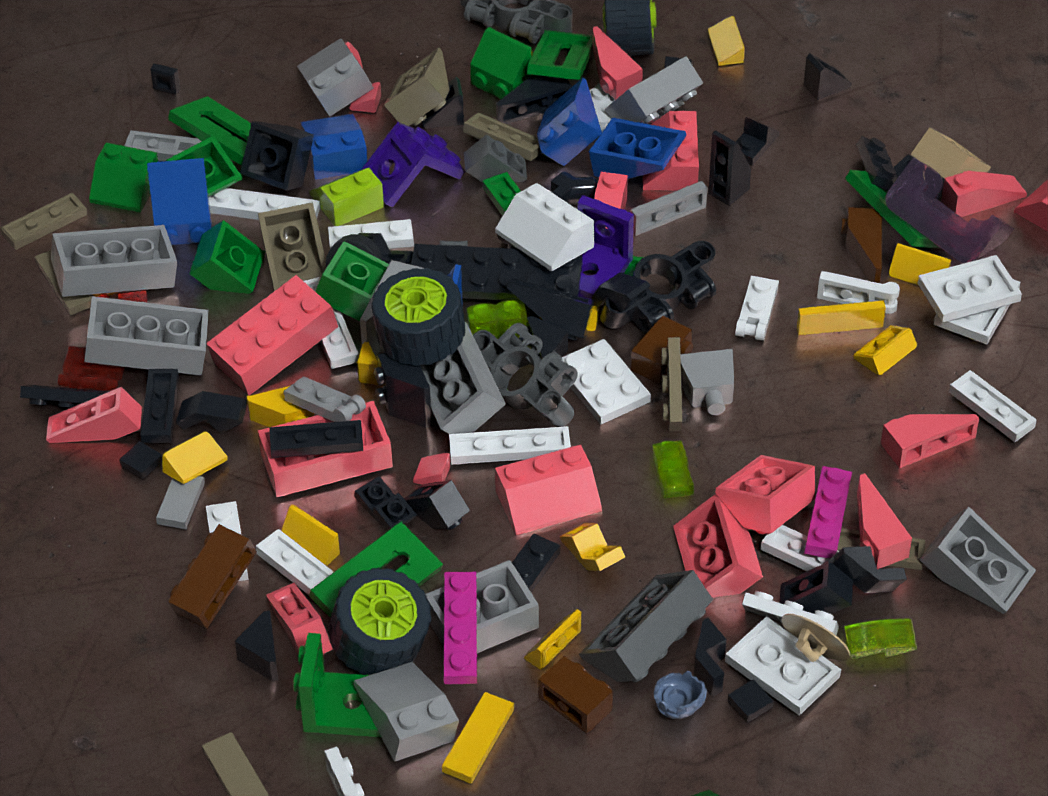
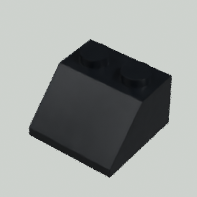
(277, 154)
(403, 391)

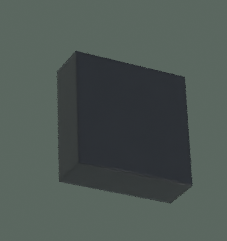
(165, 78)
(141, 460)
(750, 701)

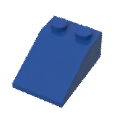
(569, 124)
(336, 146)
(634, 148)
(180, 199)

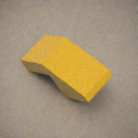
(591, 548)

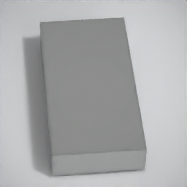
(180, 503)

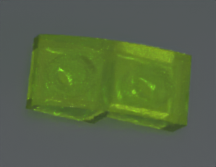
(672, 469)
(879, 636)

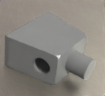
(708, 379)

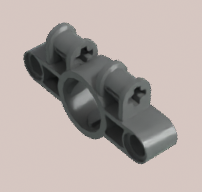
(526, 21)
(544, 388)

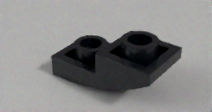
(384, 504)

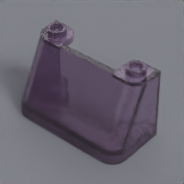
(915, 202)

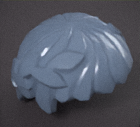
(679, 695)

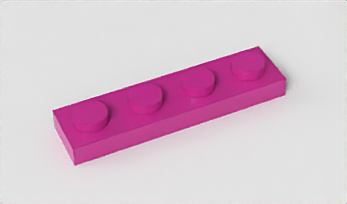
(828, 512)
(460, 628)

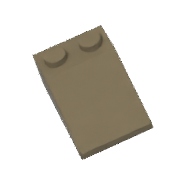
(419, 90)
(292, 243)

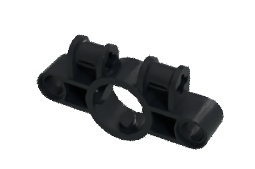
(684, 271)

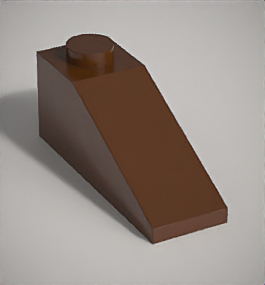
(864, 240)

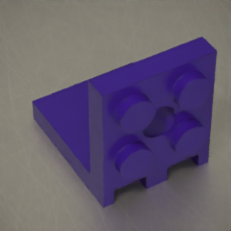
(410, 151)
(612, 246)

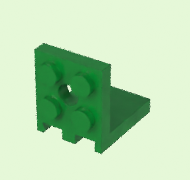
(324, 694)

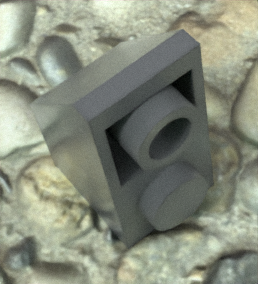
(492, 158)

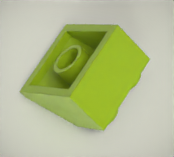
(350, 196)

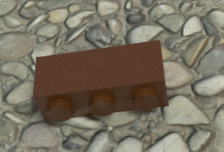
(212, 576)

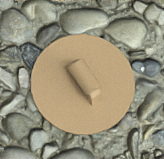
(816, 637)

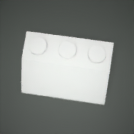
(546, 227)

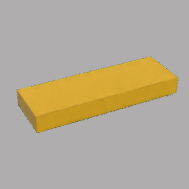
(841, 317)
(478, 737)

